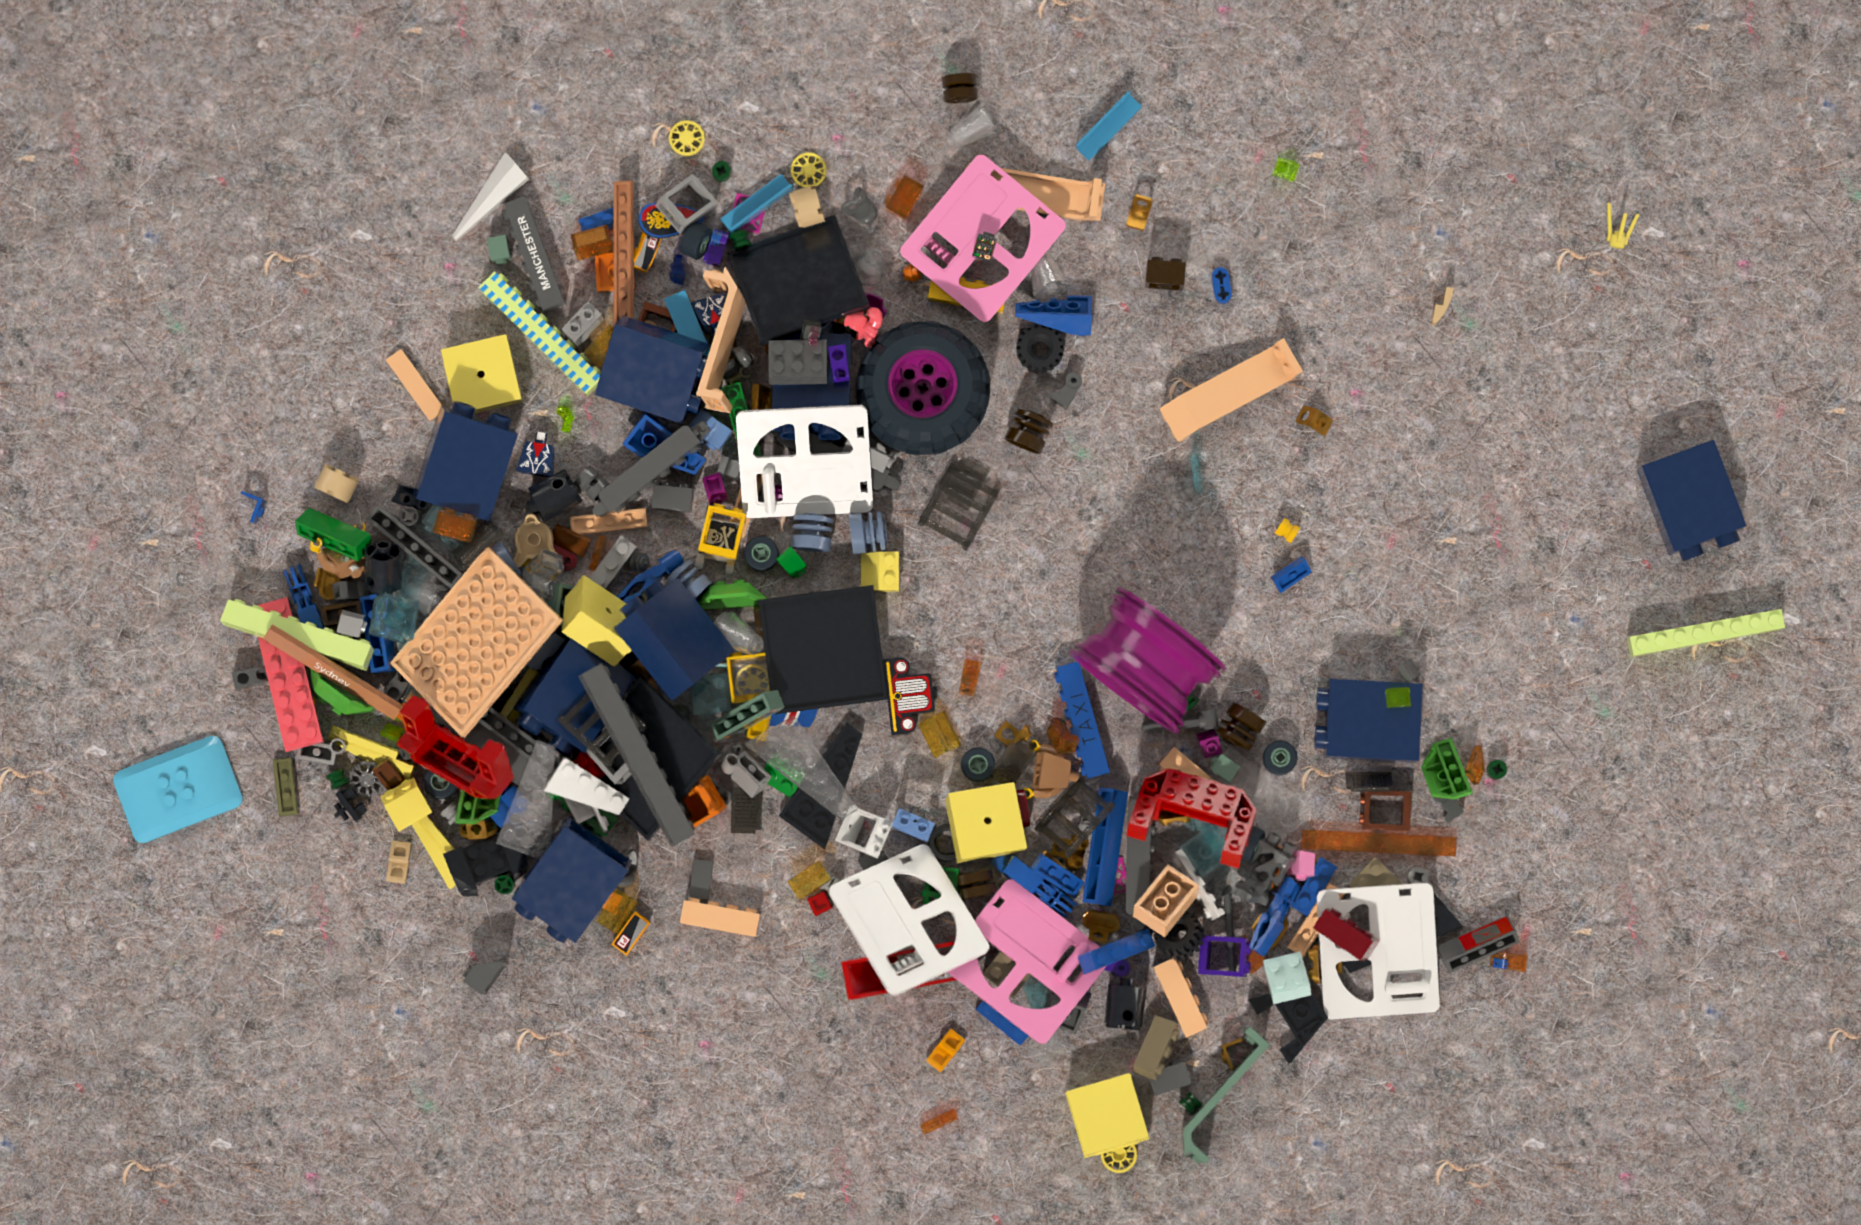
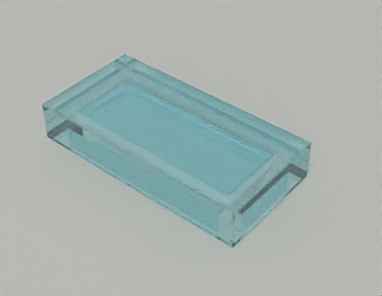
(1196, 475)

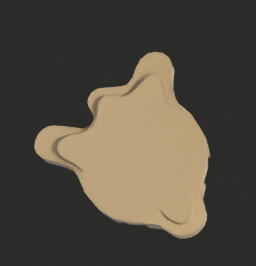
(531, 539)

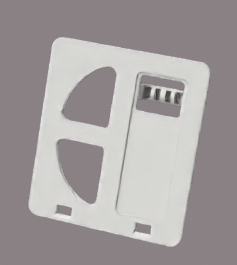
(809, 481)
(887, 923)
(1406, 946)

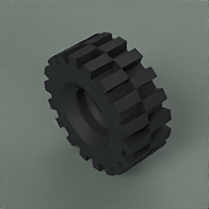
(1040, 334)
(1186, 945)

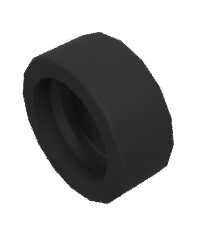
(932, 843)

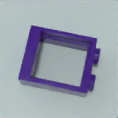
(1205, 953)

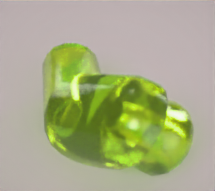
(567, 417)

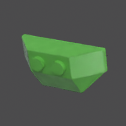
(730, 596)
(338, 697)
(1445, 771)
(473, 810)

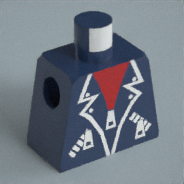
(709, 311)
(537, 457)

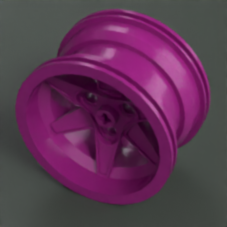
(1147, 660)

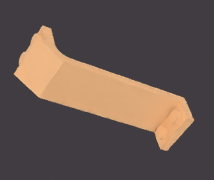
(1063, 196)
(723, 340)
(1230, 390)

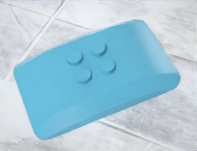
(177, 789)

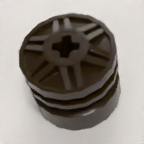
(1028, 432)
(1240, 727)

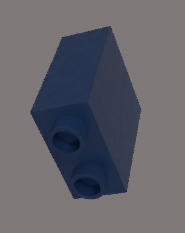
(653, 370)
(815, 394)
(466, 461)
(1692, 500)
(672, 636)
(559, 689)
(1362, 725)
(570, 881)

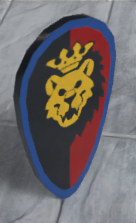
(656, 225)

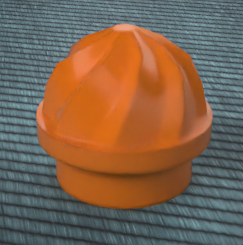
(911, 273)

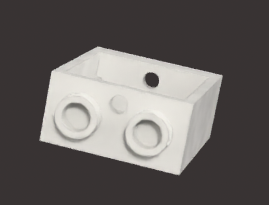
(848, 835)

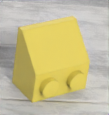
(881, 571)
(406, 804)

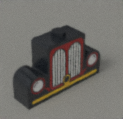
(906, 695)

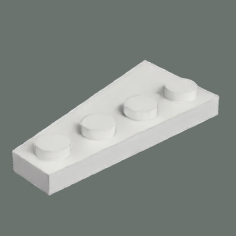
(579, 785)
(1205, 898)

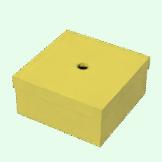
(482, 374)
(591, 620)
(985, 822)
(1107, 1115)

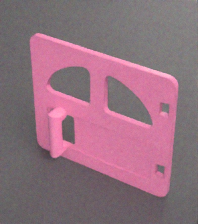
(977, 206)
(1035, 941)

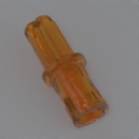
(939, 1121)

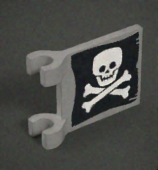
(722, 535)

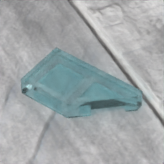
(1036, 995)

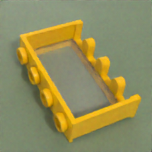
(747, 676)

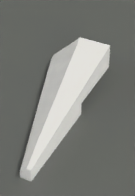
(501, 184)

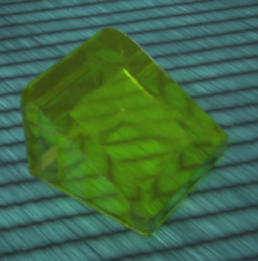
(1286, 169)
(1398, 697)
(392, 732)

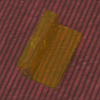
(598, 349)
(939, 734)
(809, 880)
(617, 911)

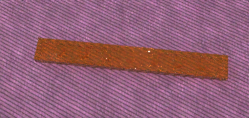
(1378, 843)

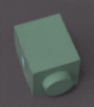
(499, 249)
(1224, 768)

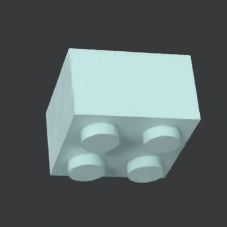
(1287, 977)

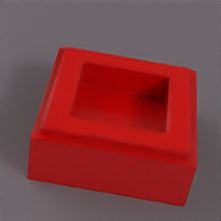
(819, 903)

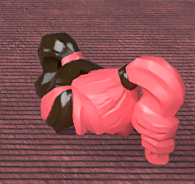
(861, 325)

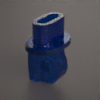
(678, 271)

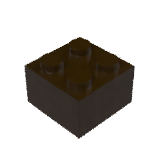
(1165, 274)

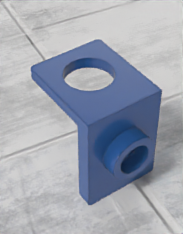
(259, 509)

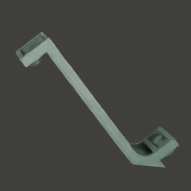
(1188, 1146)

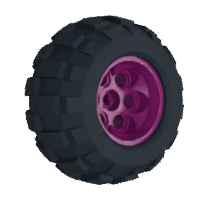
(912, 348)

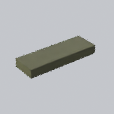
(285, 786)

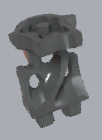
(1276, 865)

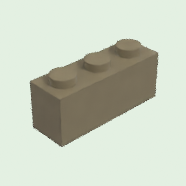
(1156, 1048)

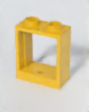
(718, 551)

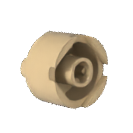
(807, 206)
(336, 483)

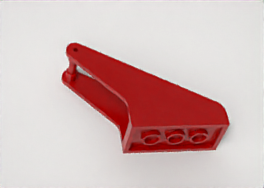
(864, 982)

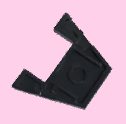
(1302, 1016)

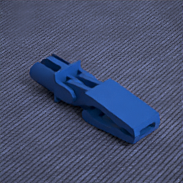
(667, 564)
(309, 612)
(1031, 881)
(1271, 922)

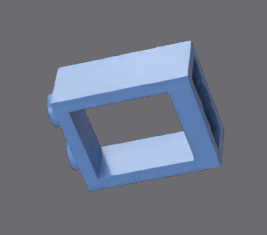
(921, 829)

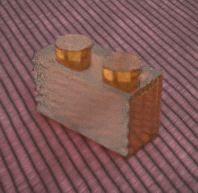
(904, 197)
(592, 242)
(455, 526)

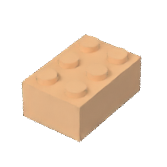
(1166, 900)

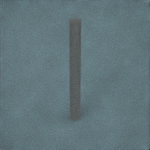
(1229, 932)

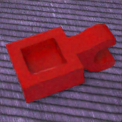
(589, 765)

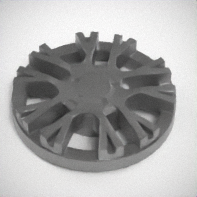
(367, 779)

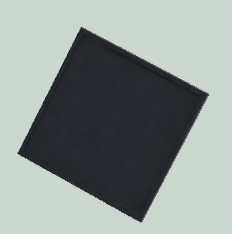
(798, 278)
(823, 648)
(677, 746)

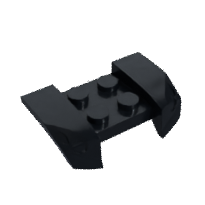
(483, 862)

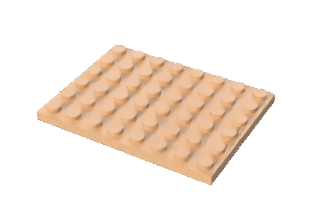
(476, 641)

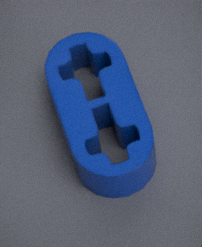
(1226, 285)

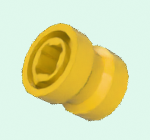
(1287, 530)

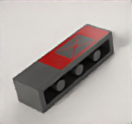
(1478, 944)

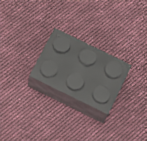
(797, 362)

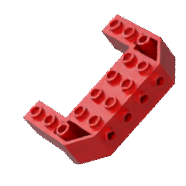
(474, 770)
(1196, 799)

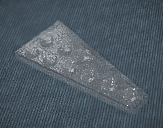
(797, 758)
(1275, 805)
(530, 813)

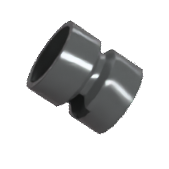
(587, 479)

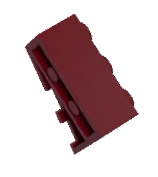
(1346, 934)

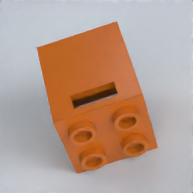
(704, 801)

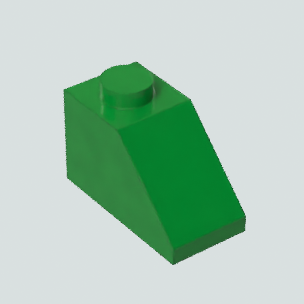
(792, 563)

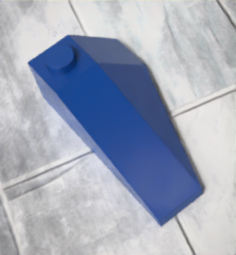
(1067, 315)
(649, 433)

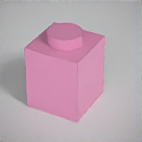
(1303, 866)

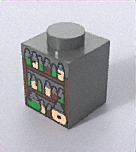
(984, 246)

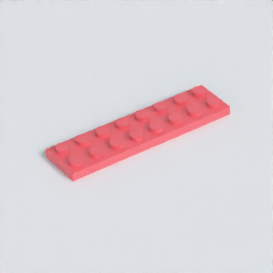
(290, 690)

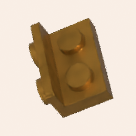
(761, 397)

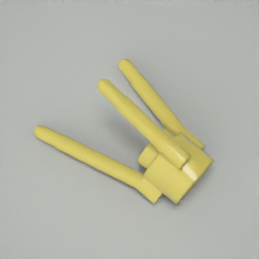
(1618, 239)

